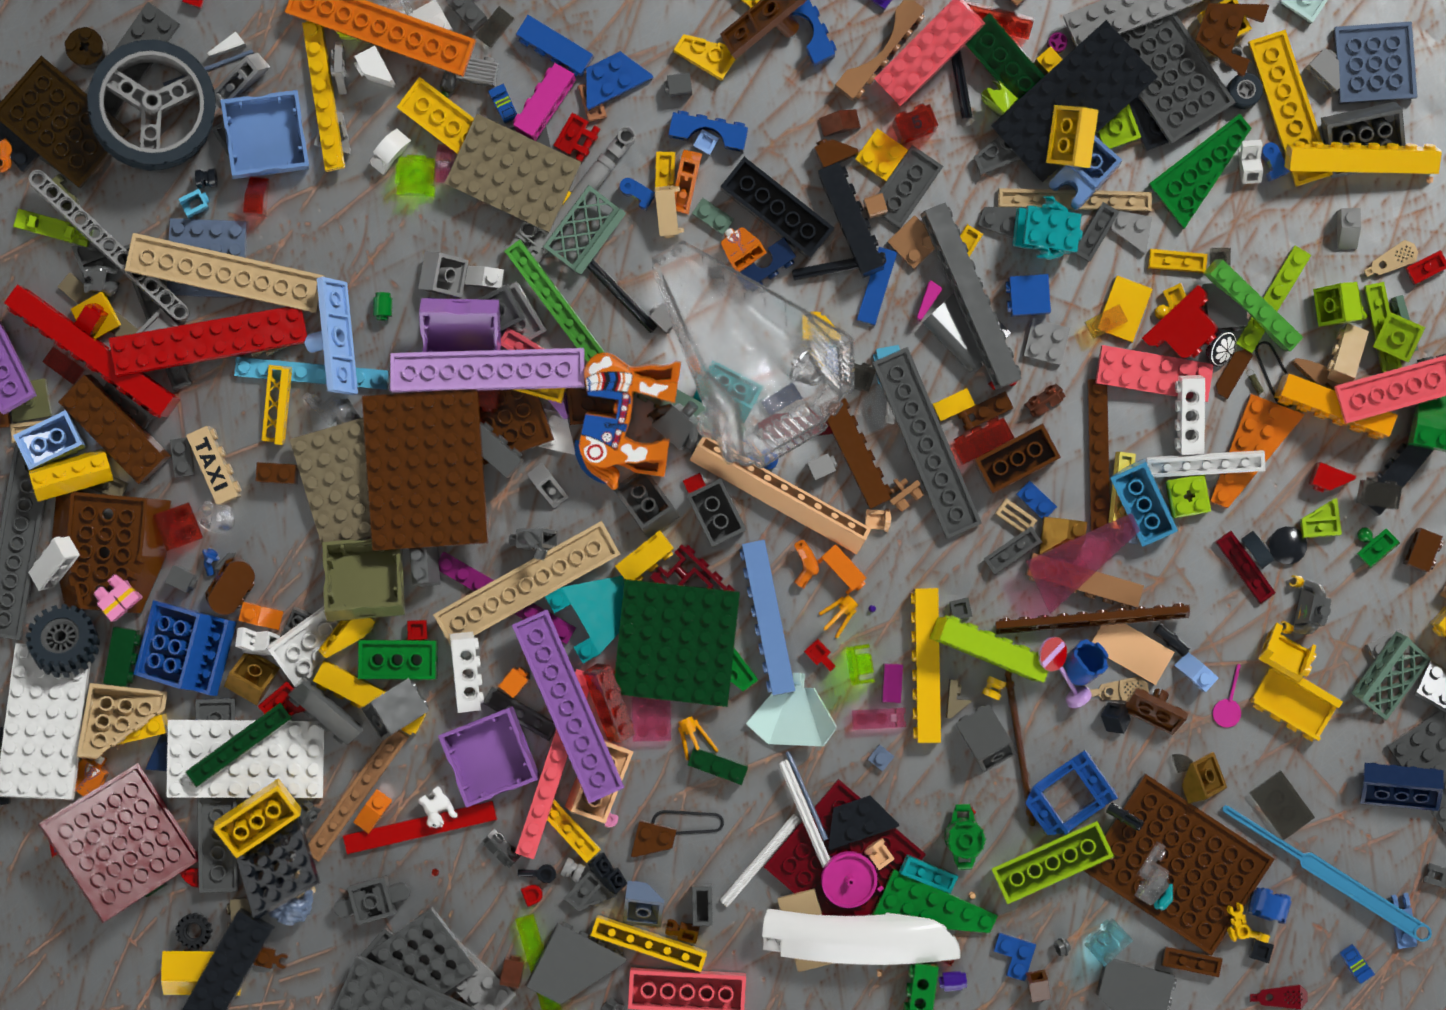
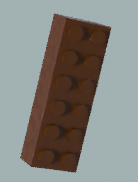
(114, 429)

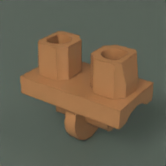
(899, 500)

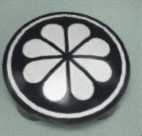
(1222, 348)

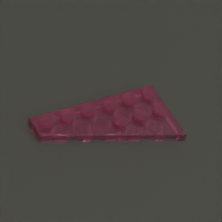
(1074, 562)

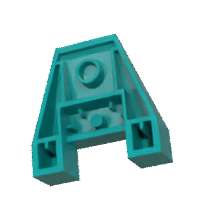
(598, 608)

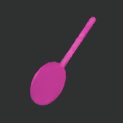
(1226, 711)

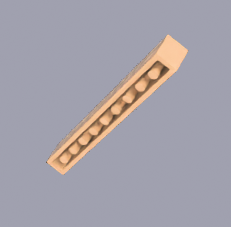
(783, 497)

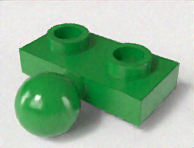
(1377, 547)

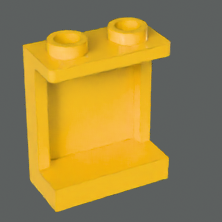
(1286, 654)

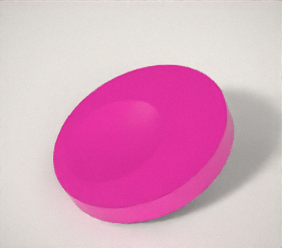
(849, 879)

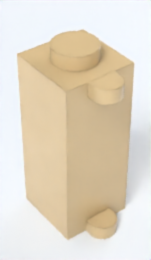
(667, 211)

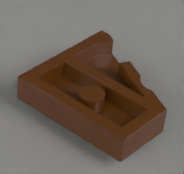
(652, 838)

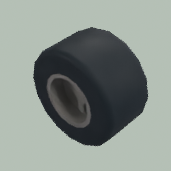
(1251, 88)

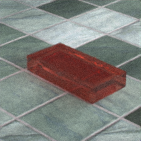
(63, 365)

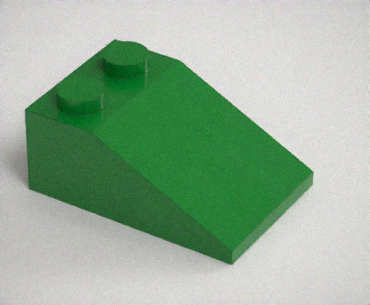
(1429, 425)

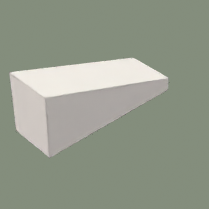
(229, 44)

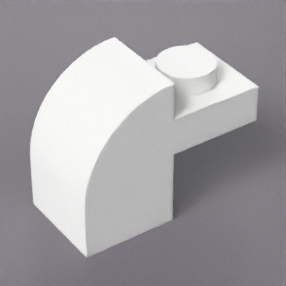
(388, 150)
(1250, 161)
(254, 642)

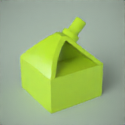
(1338, 304)

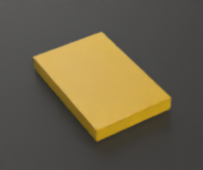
(1133, 301)

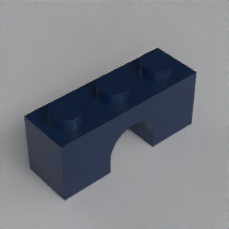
(781, 256)

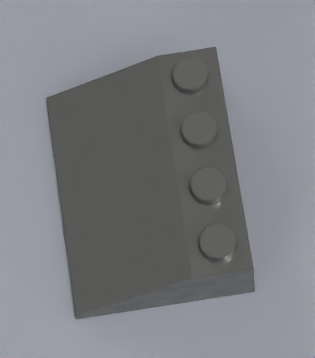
(1368, 125)
(325, 710)

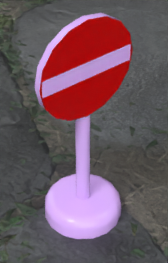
(1052, 657)

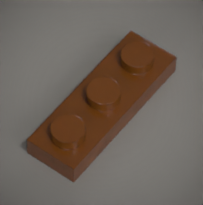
(1191, 961)

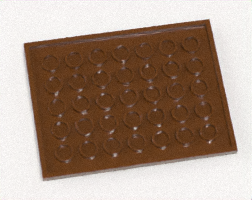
(425, 469)
(1203, 857)

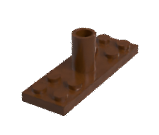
(758, 22)

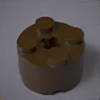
(76, 44)

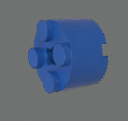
(1269, 905)

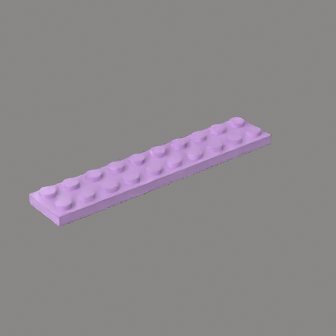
(487, 370)

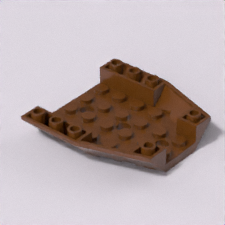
(129, 535)

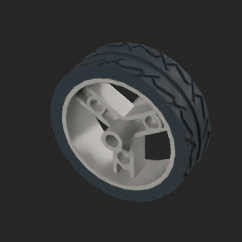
(195, 83)

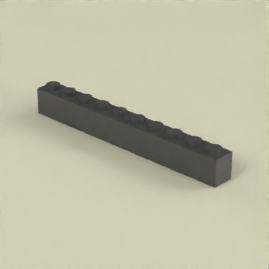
(970, 296)

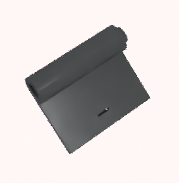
(953, 332)

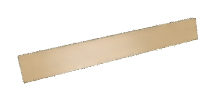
(1117, 199)

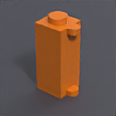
(843, 568)

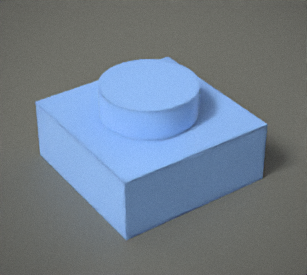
(706, 142)

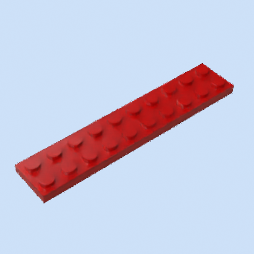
(207, 340)

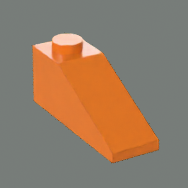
(687, 179)

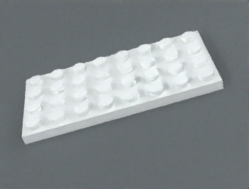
(41, 731)
(288, 753)

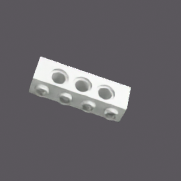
(1196, 442)
(466, 701)

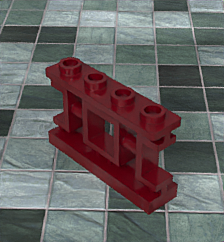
(705, 574)

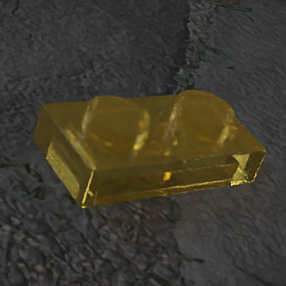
(1106, 321)

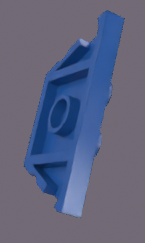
(612, 78)

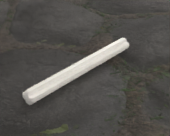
(804, 812)
(760, 860)

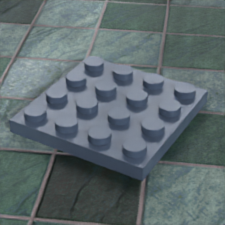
(1376, 62)
(214, 235)

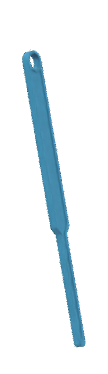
(1341, 881)

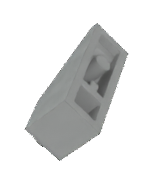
(242, 77)

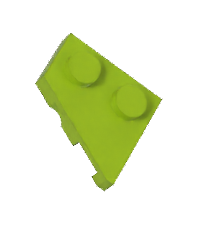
(1322, 521)

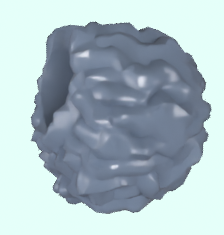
(294, 910)

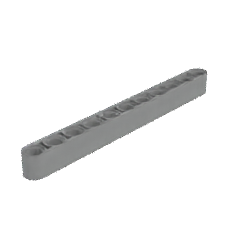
(104, 238)

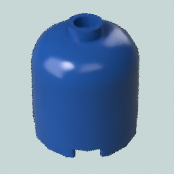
(1085, 662)

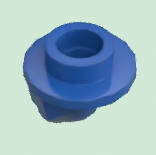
(210, 556)

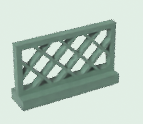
(599, 237)
(1383, 667)

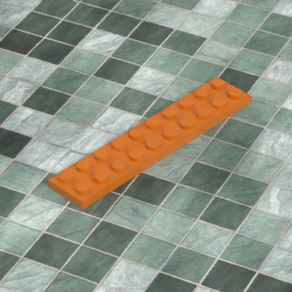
(389, 31)

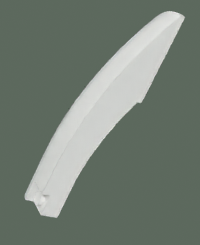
(858, 938)

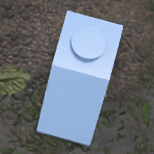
(1196, 672)

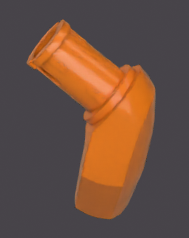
(809, 563)

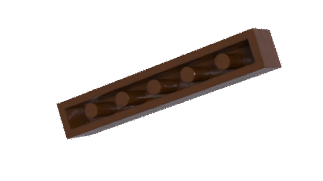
(858, 457)

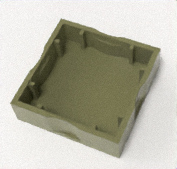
(362, 581)

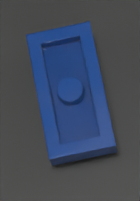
(1036, 500)

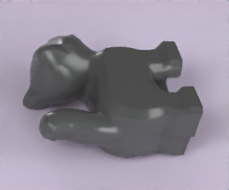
(98, 280)

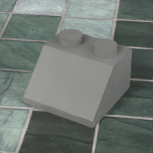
(443, 274)

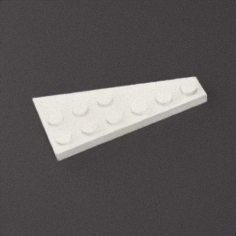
(298, 648)

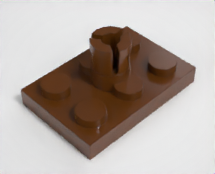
(1155, 710)

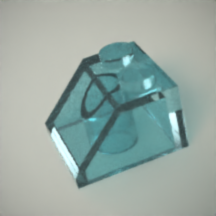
(1107, 941)

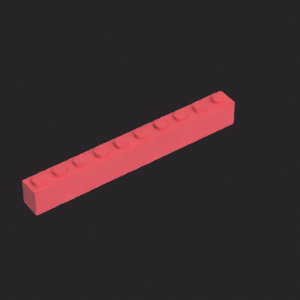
(546, 790)

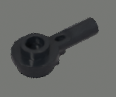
(545, 873)

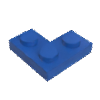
(1020, 953)

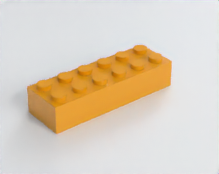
(1325, 404)

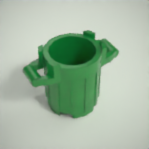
(964, 837)

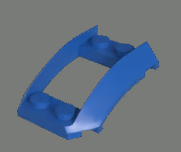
(1092, 779)

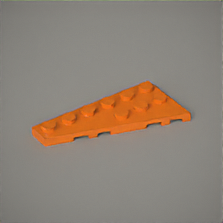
(1260, 428)

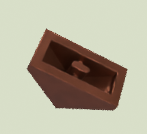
(839, 122)

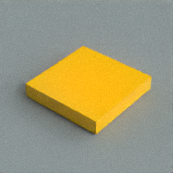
(110, 322)

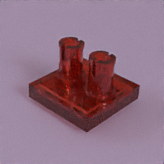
(178, 526)

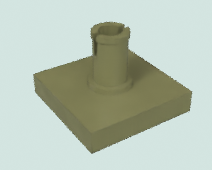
(35, 408)

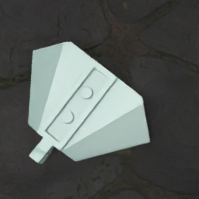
(794, 718)

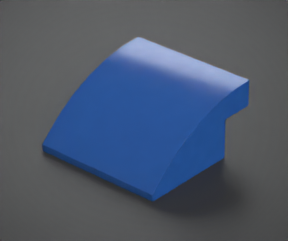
(185, 648)

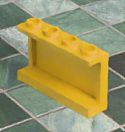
(1296, 703)

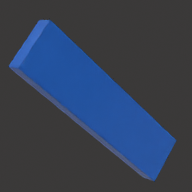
(876, 289)

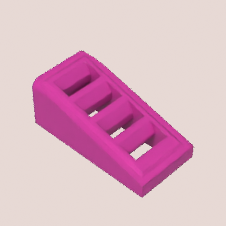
(930, 295)

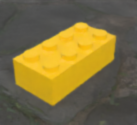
(257, 818)

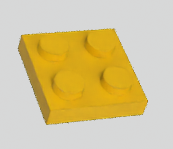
(881, 155)

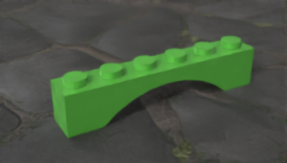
(1240, 291)

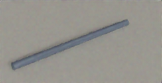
(215, 65)
(806, 795)

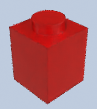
(91, 318)

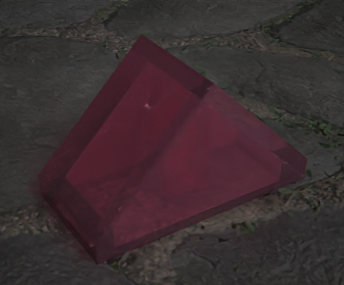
(443, 162)

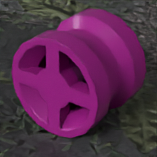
(1059, 40)

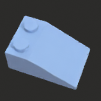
(49, 440)

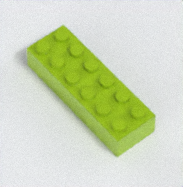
(988, 648)
(1052, 862)

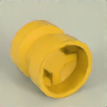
(995, 683)

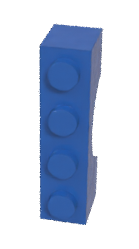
(820, 47)
(684, 126)

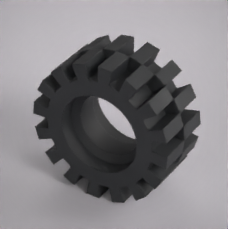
(197, 919)

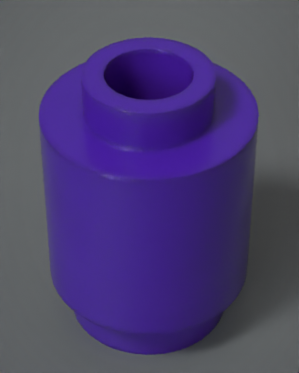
(953, 981)

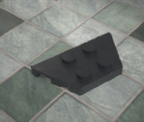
(858, 821)

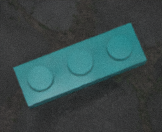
(928, 874)

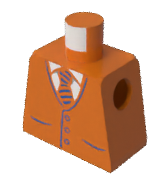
(741, 248)
(90, 775)

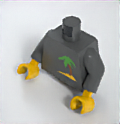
(1311, 610)

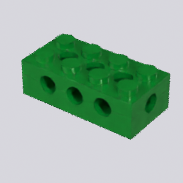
(389, 669)
(926, 991)

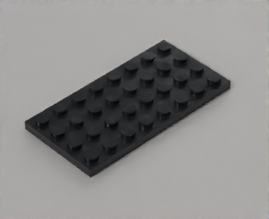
(1096, 75)

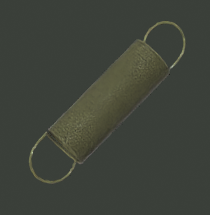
(1256, 384)

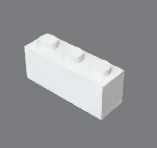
(54, 563)

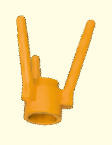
(848, 605)
(688, 726)

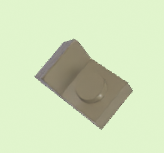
(953, 704)

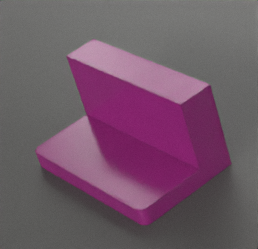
(892, 683)

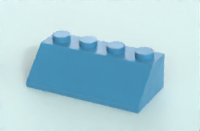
(1144, 500)

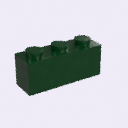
(122, 656)
(718, 765)

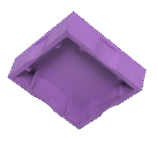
(460, 325)
(489, 756)

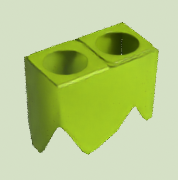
(998, 100)

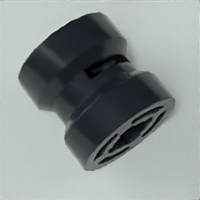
(206, 178)

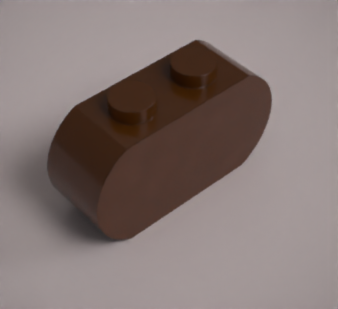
(230, 586)

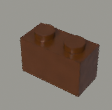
(277, 473)
(1423, 550)

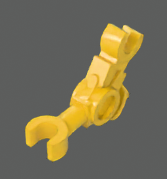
(1240, 928)

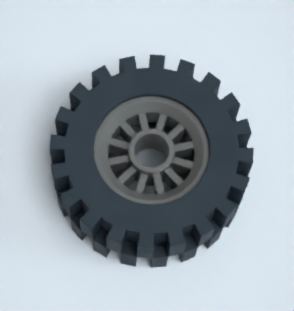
(79, 635)

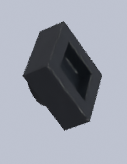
(1261, 951)

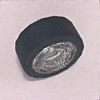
(1257, 549)

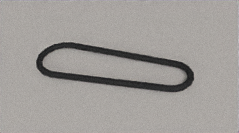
(1264, 371)
(692, 813)

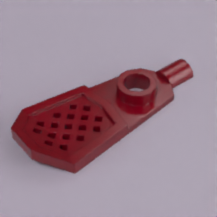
(1278, 997)

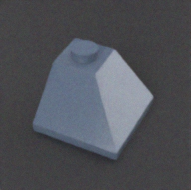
(642, 905)

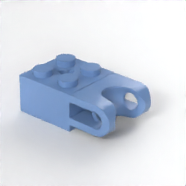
(1088, 180)

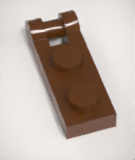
(986, 410)

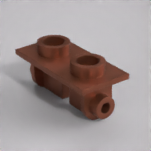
(1037, 404)

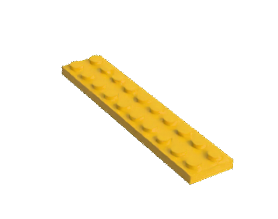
(438, 115)

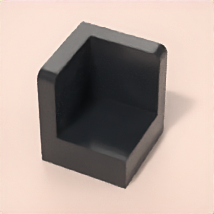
(1115, 717)

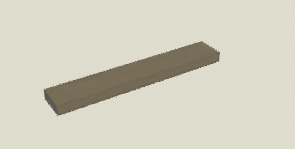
(75, 290)

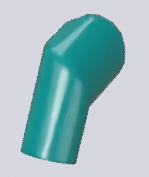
(1166, 899)

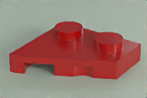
(281, 695)

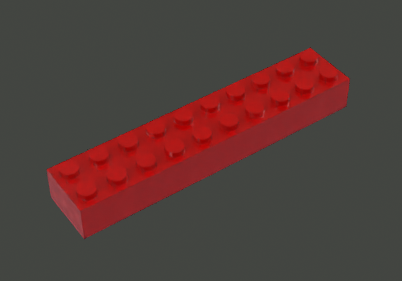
(96, 354)

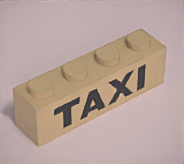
(213, 465)

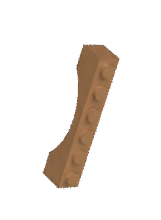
(855, 79)

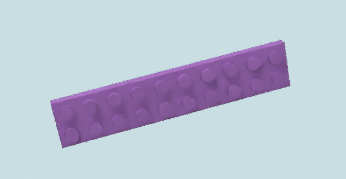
(568, 706)

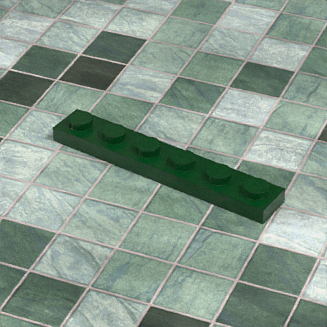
(238, 744)

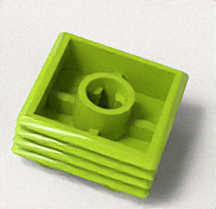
(1198, 503)

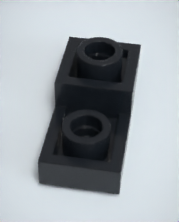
(607, 875)

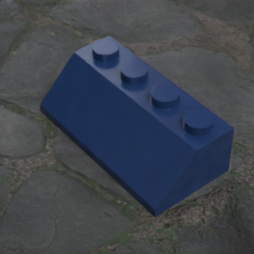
(1402, 786)

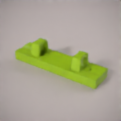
(50, 227)

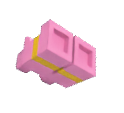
(119, 599)

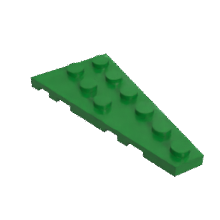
(917, 899)

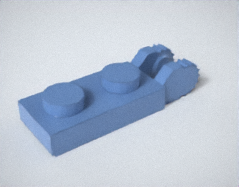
(1403, 939)

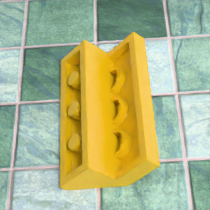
(182, 970)

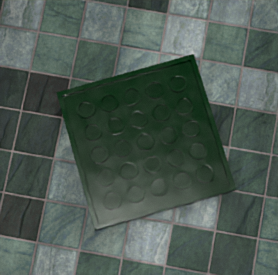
(676, 642)

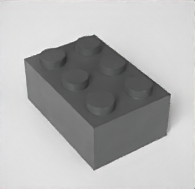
(716, 512)

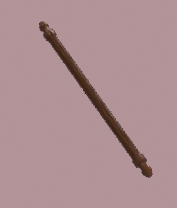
(1019, 744)

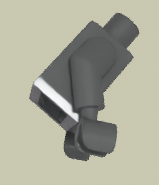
(677, 424)
(534, 539)

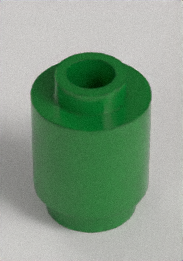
(382, 305)

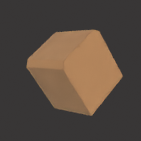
(875, 206)

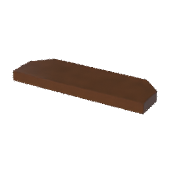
(1233, 373)

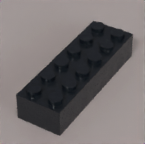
(777, 208)
(230, 963)

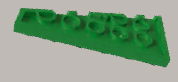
(1193, 176)

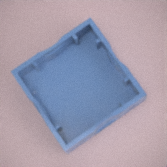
(265, 134)

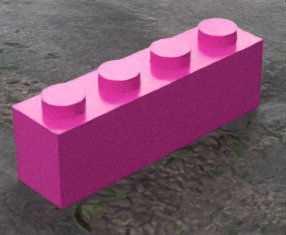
(544, 102)

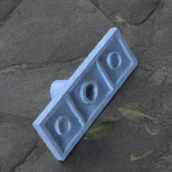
(335, 336)

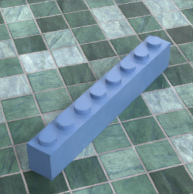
(768, 618)

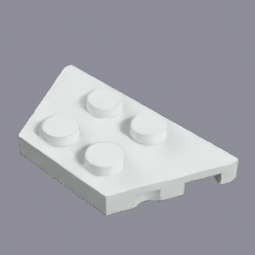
(561, 433)

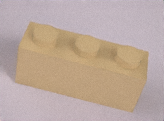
(1347, 354)

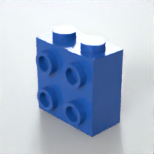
(1028, 295)

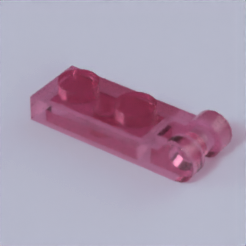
(878, 718)

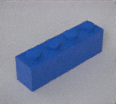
(554, 45)

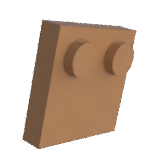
(912, 242)

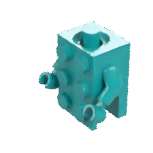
(1049, 230)

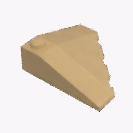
(114, 714)

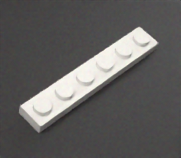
(1207, 463)

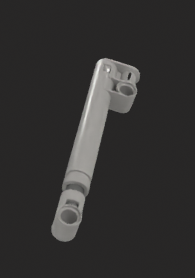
(594, 177)

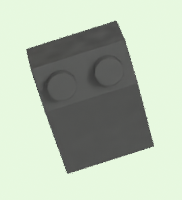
(646, 503)

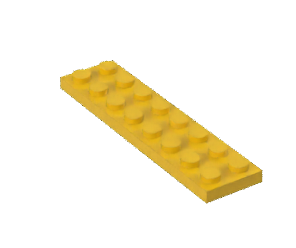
(1286, 96)

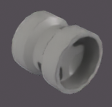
(572, 870)

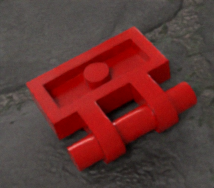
(571, 134)

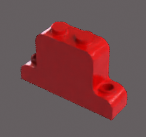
(1185, 326)

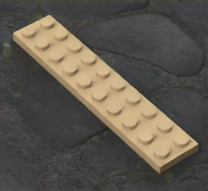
(223, 273)
(528, 582)

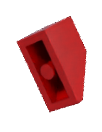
(1328, 477)

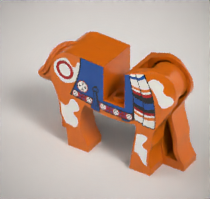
(603, 434)

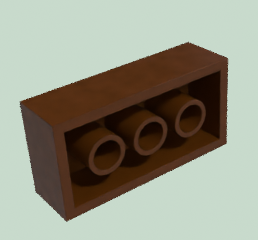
(1016, 458)

